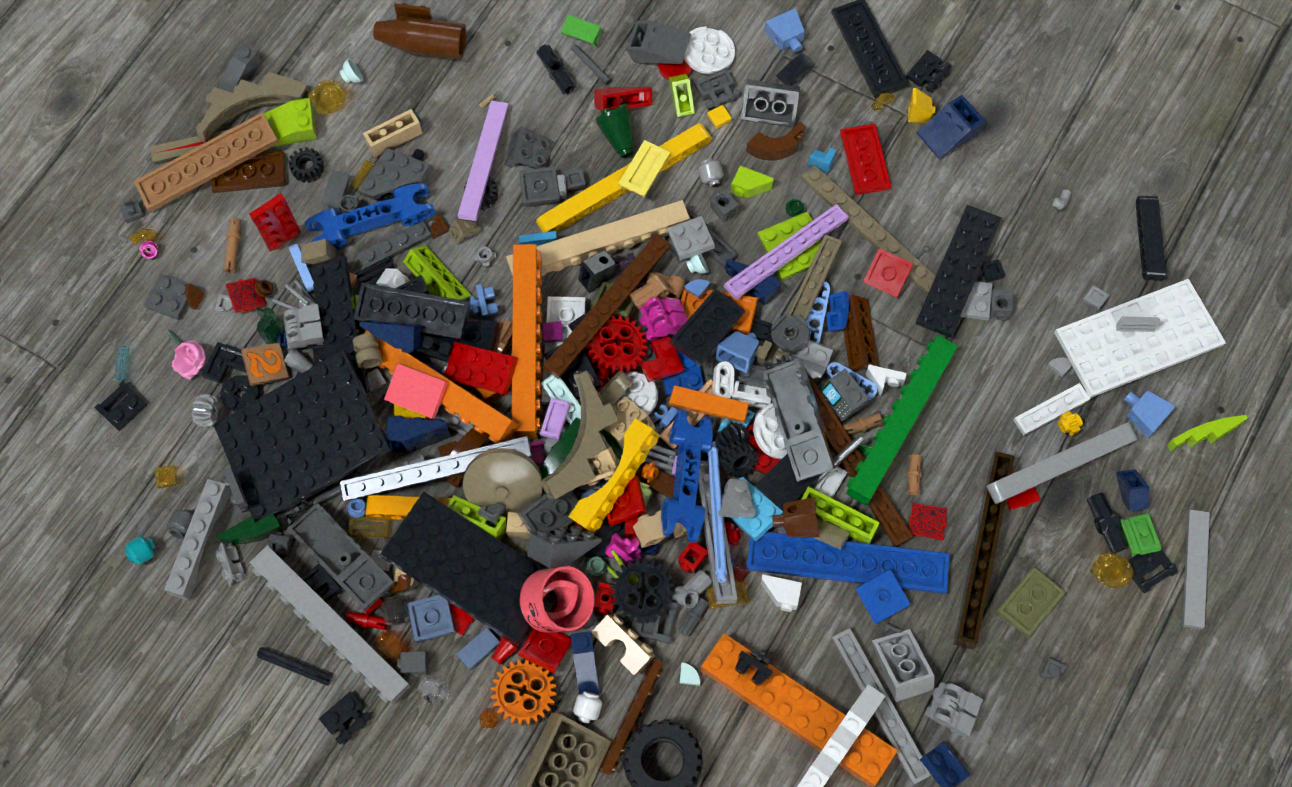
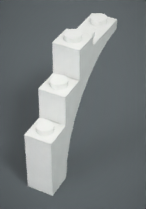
(843, 738)

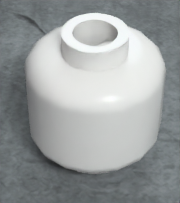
(587, 707)

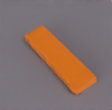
(709, 404)

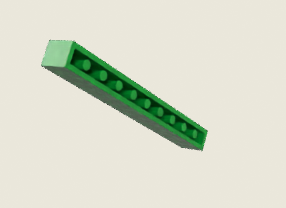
(901, 420)

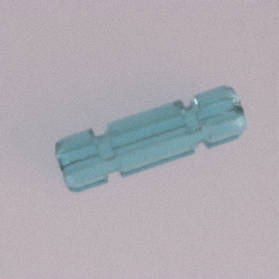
(121, 363)

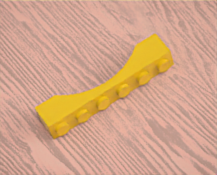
(637, 444)

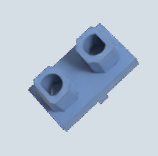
(487, 310)

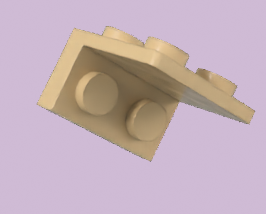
(626, 413)

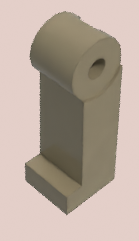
(615, 388)

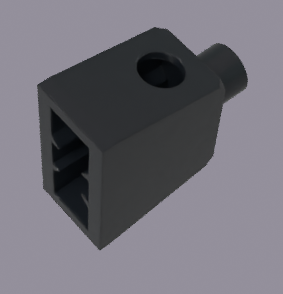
(597, 269)

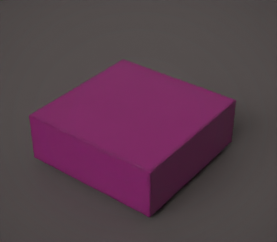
(552, 332)

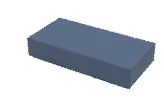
(478, 648)

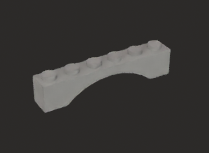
(186, 566)

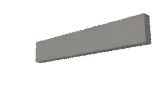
(1196, 569)

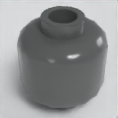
(179, 523)

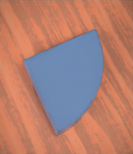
(697, 287)

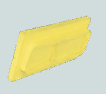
(644, 168)

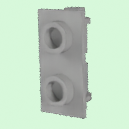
(230, 571)

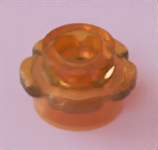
(488, 718)

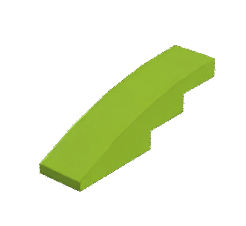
(1211, 430)

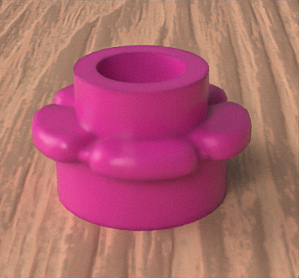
(148, 254)

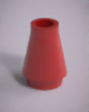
(504, 650)

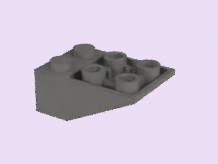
(657, 43)
(560, 545)

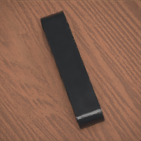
(1150, 238)

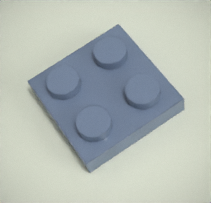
(430, 618)

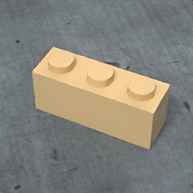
(392, 133)

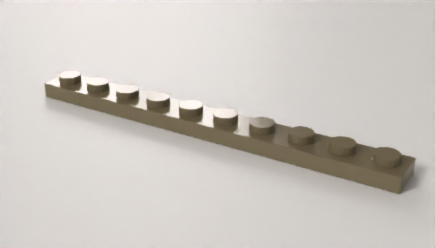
(866, 225)

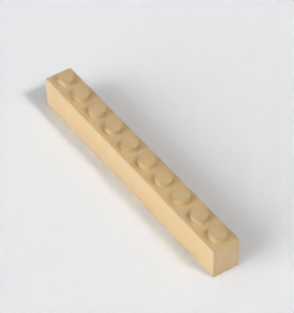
(609, 237)

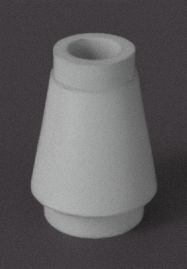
(298, 361)

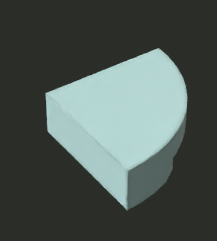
(689, 675)

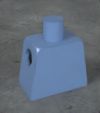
(786, 31)
(738, 350)
(1148, 411)

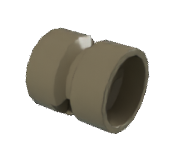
(366, 349)

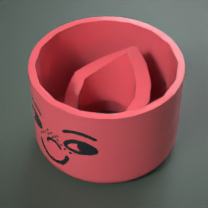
(573, 596)

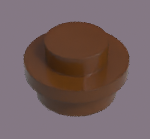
(263, 288)

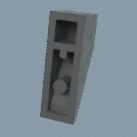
(241, 66)

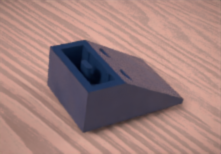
(951, 127)
(414, 434)

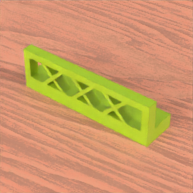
(433, 277)

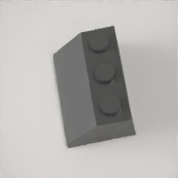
(770, 103)

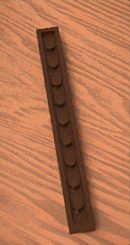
(606, 306)
(879, 502)

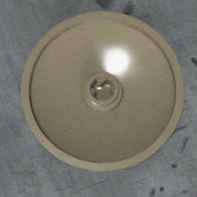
(502, 478)

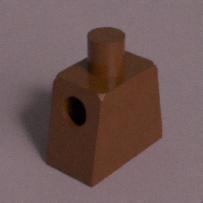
(798, 518)

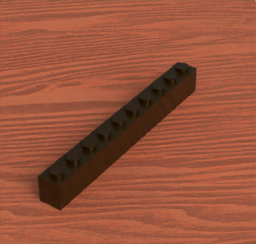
(982, 557)

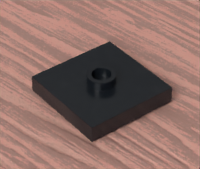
(481, 334)

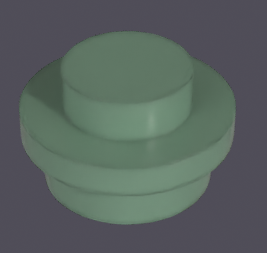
(596, 566)

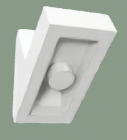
(882, 375)

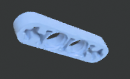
(819, 315)

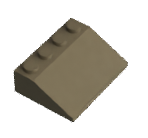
(564, 755)

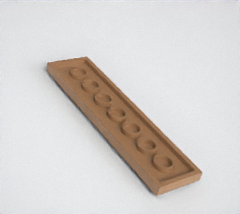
(206, 162)

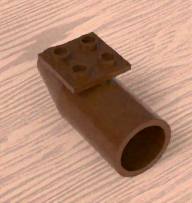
(420, 34)

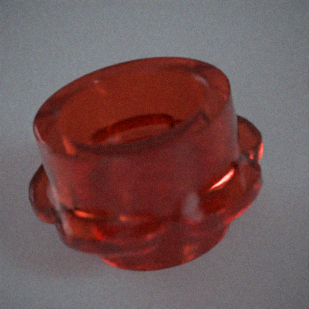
(740, 573)

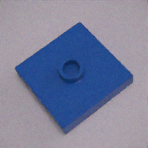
(882, 596)

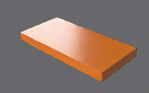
(691, 304)

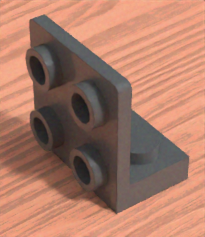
(528, 149)

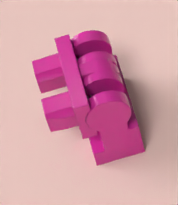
(662, 317)

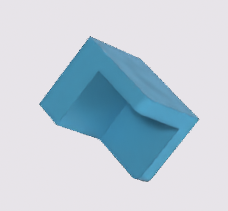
(822, 160)

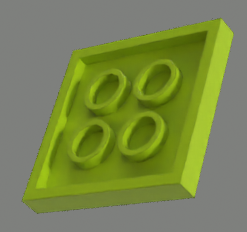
(776, 234)

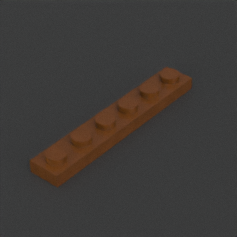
(628, 723)

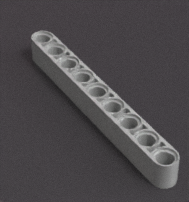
(1061, 462)

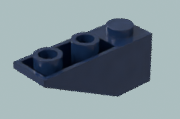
(764, 290)

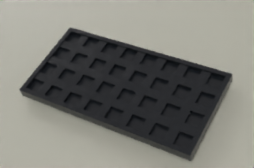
(462, 565)

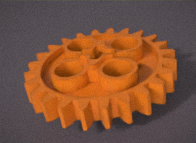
(516, 709)

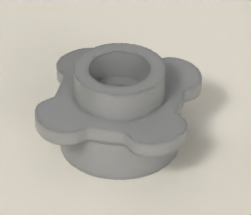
(481, 253)

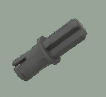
(693, 617)

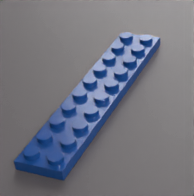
(852, 564)

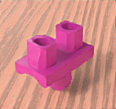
(625, 548)

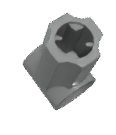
(689, 593)

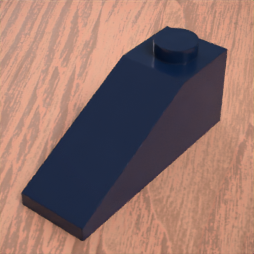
(398, 335)
(584, 662)

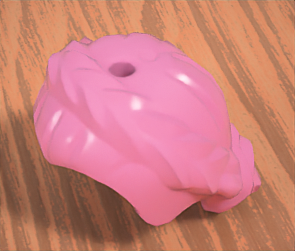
(188, 359)

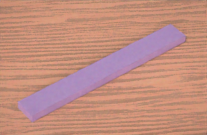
(483, 161)
(785, 251)

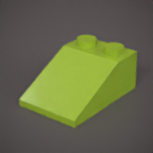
(293, 122)

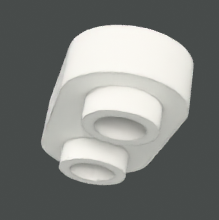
(725, 381)

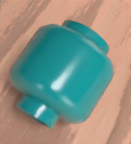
(139, 550)

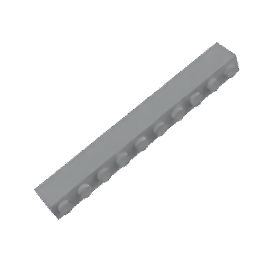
(330, 625)

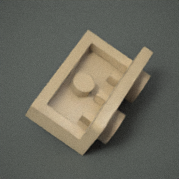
(604, 466)

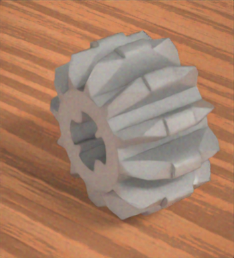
(205, 410)

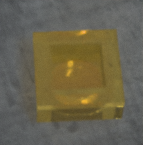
(166, 476)

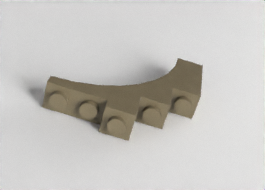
(245, 96)
(589, 442)

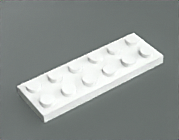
(564, 310)

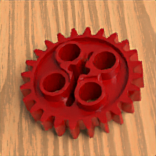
(619, 359)

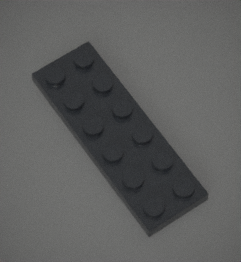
(869, 48)
(434, 313)

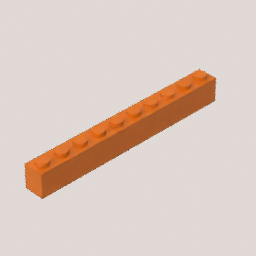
(455, 397)

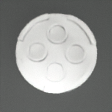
(709, 50)
(641, 392)
(768, 433)

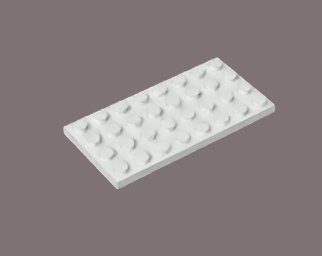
(1114, 358)

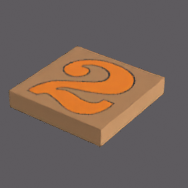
(264, 364)

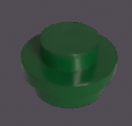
(794, 208)

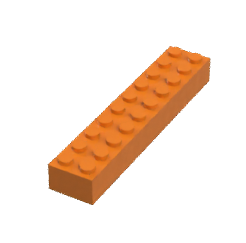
(525, 340)
(797, 711)

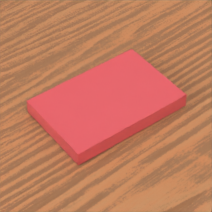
(416, 391)

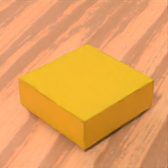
(719, 116)

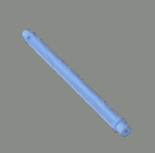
(718, 530)

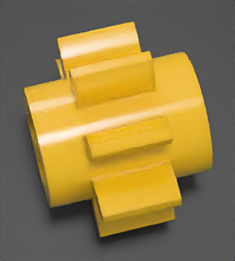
(1070, 423)

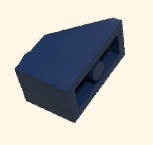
(1133, 490)

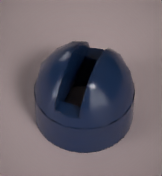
(279, 340)

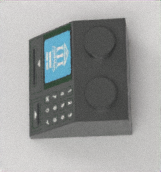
(844, 395)

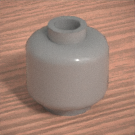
(710, 172)

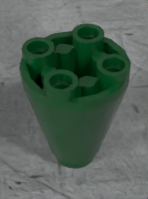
(617, 128)

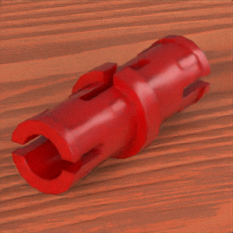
(366, 620)

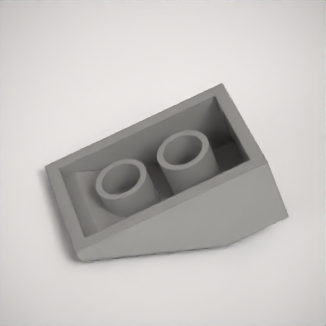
(904, 666)

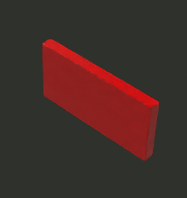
(865, 159)

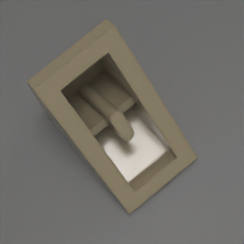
(318, 252)

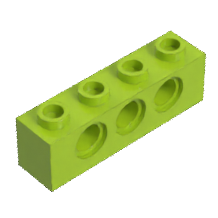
(831, 511)

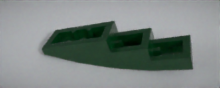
(560, 450)

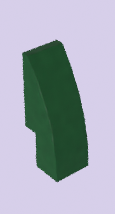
(251, 531)

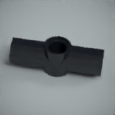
(552, 62)
(1107, 523)

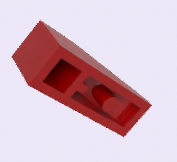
(616, 96)

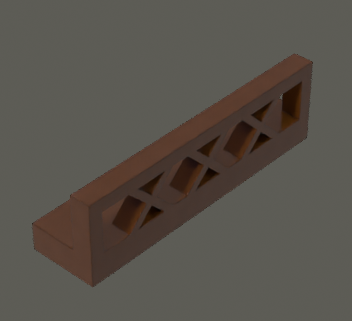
(854, 335)

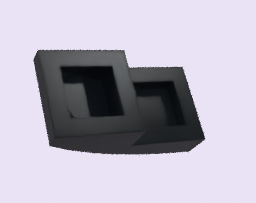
(795, 69)

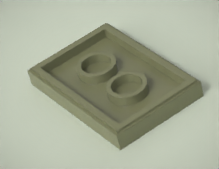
(1031, 602)

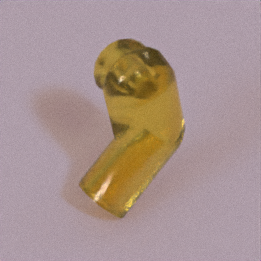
(143, 234)

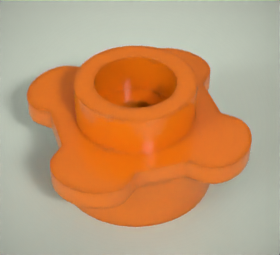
(649, 471)

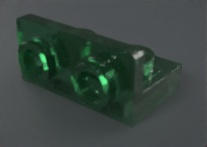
(268, 325)

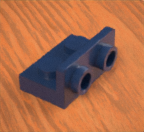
(944, 766)

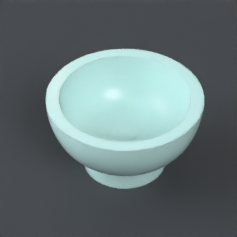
(351, 72)
(697, 264)

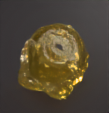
(325, 97)
(1112, 570)

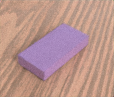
(555, 419)

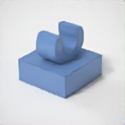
(667, 415)

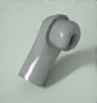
(1063, 201)

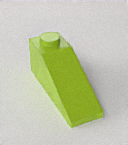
(470, 512)

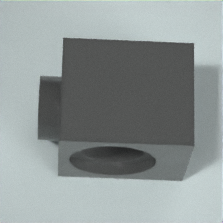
(727, 211)
(1001, 297)
(413, 663)

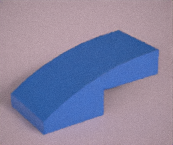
(839, 311)

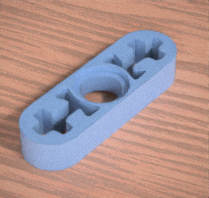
(302, 267)
(865, 382)

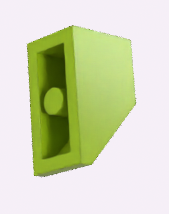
(681, 95)
(750, 183)

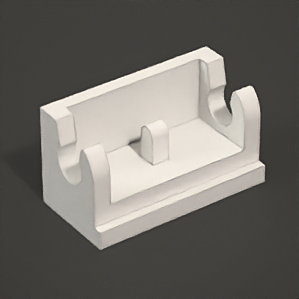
(750, 394)

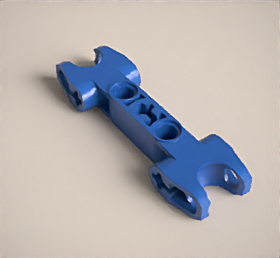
(401, 207)
(683, 507)

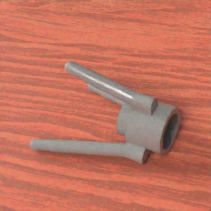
(303, 300)

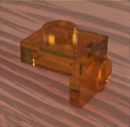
(390, 645)

